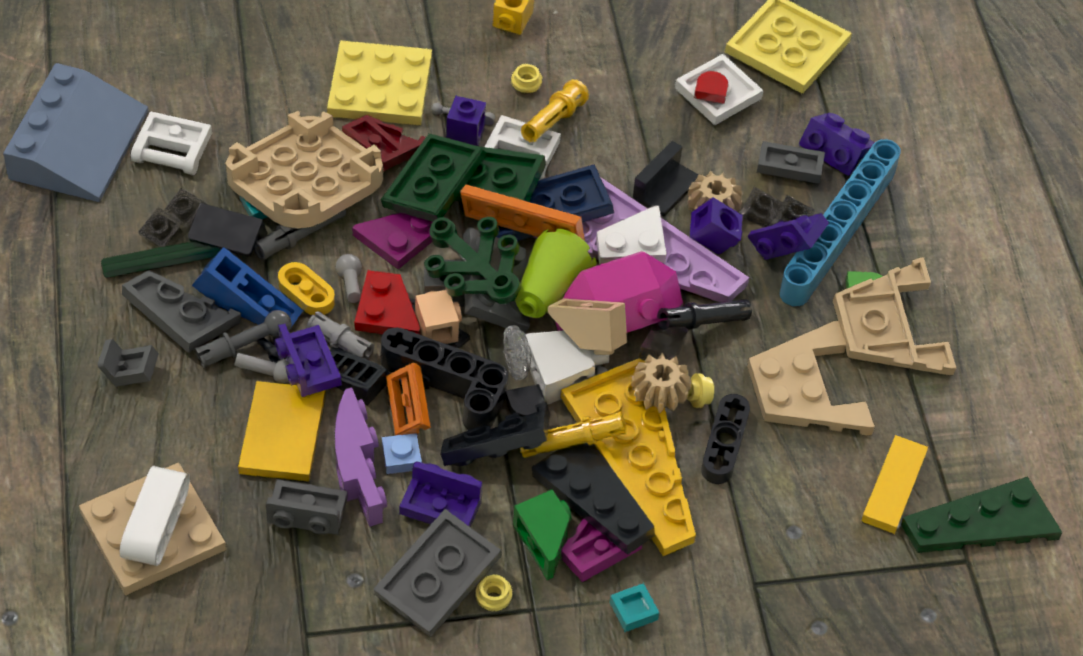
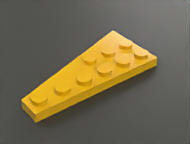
(641, 457)

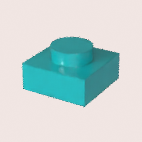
(634, 607)

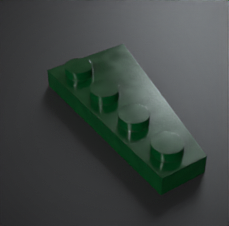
(983, 518)

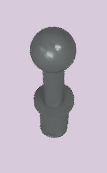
(226, 346)

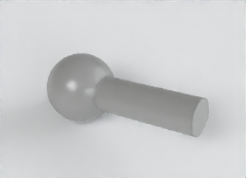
(350, 267)
(263, 366)

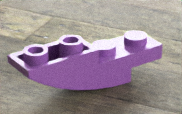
(356, 457)

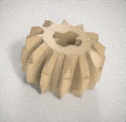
(715, 186)
(661, 383)

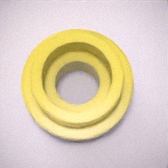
(526, 78)
(701, 390)
(494, 584)

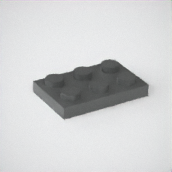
(482, 305)
(437, 572)

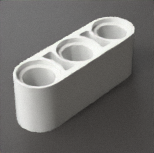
(154, 516)

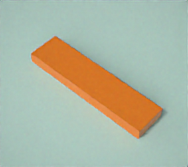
(516, 213)

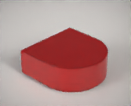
(711, 87)

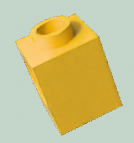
(512, 14)

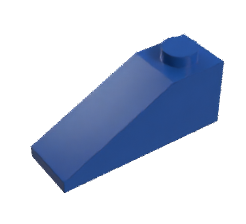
(242, 289)

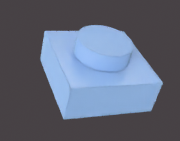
(400, 452)

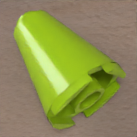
(551, 270)

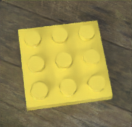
(788, 43)
(380, 82)

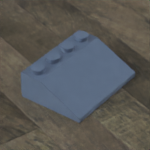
(74, 134)

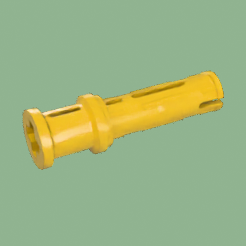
(561, 105)

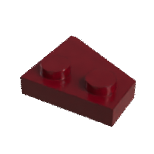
(386, 137)

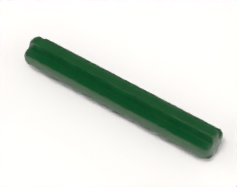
(156, 258)

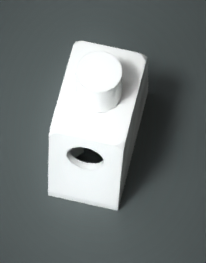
(560, 362)

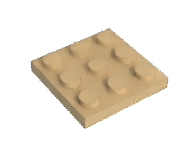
(190, 543)

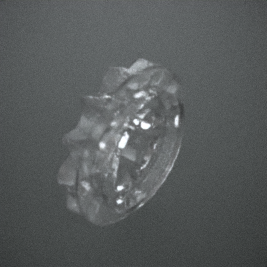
(517, 352)

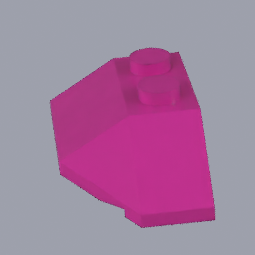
(634, 280)

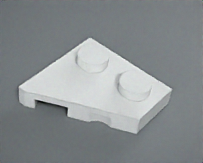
(633, 235)

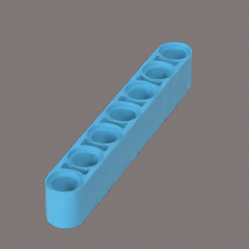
(844, 218)

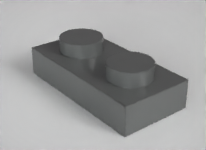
(790, 162)

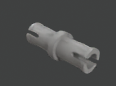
(341, 336)

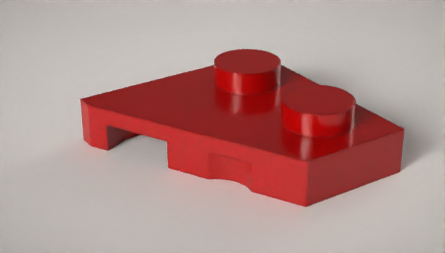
(385, 305)

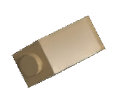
(592, 323)

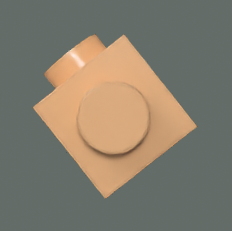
(438, 316)

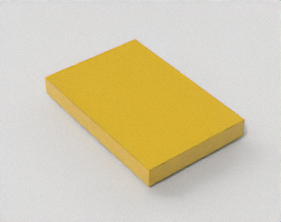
(281, 432)

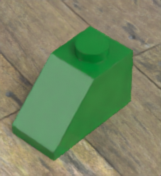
(543, 529)

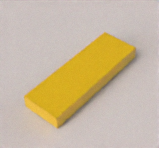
(894, 484)

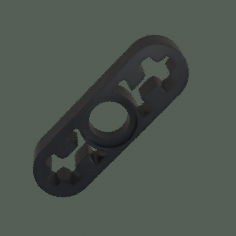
(729, 451)

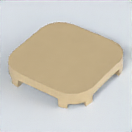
(304, 171)

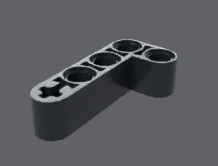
(444, 367)

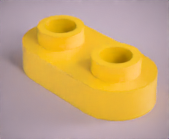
(311, 293)

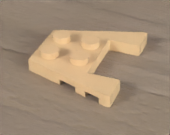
(877, 323)
(793, 388)

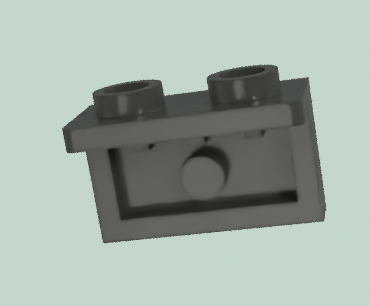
(306, 507)

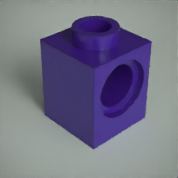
(466, 120)
(716, 226)

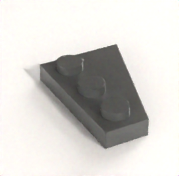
(177, 313)

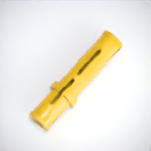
(579, 433)

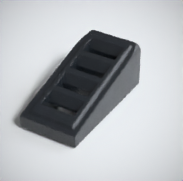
(372, 371)

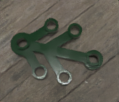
(445, 235)

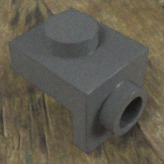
(127, 365)

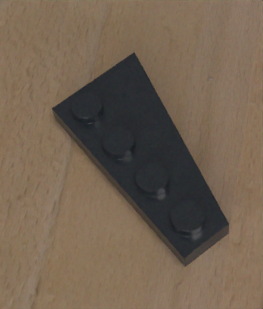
(596, 494)

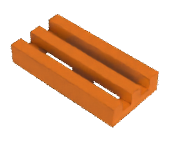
(412, 398)

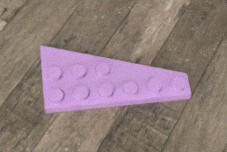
(695, 266)

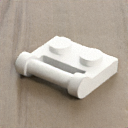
(175, 135)
(508, 137)

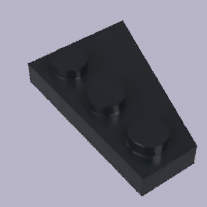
(495, 442)

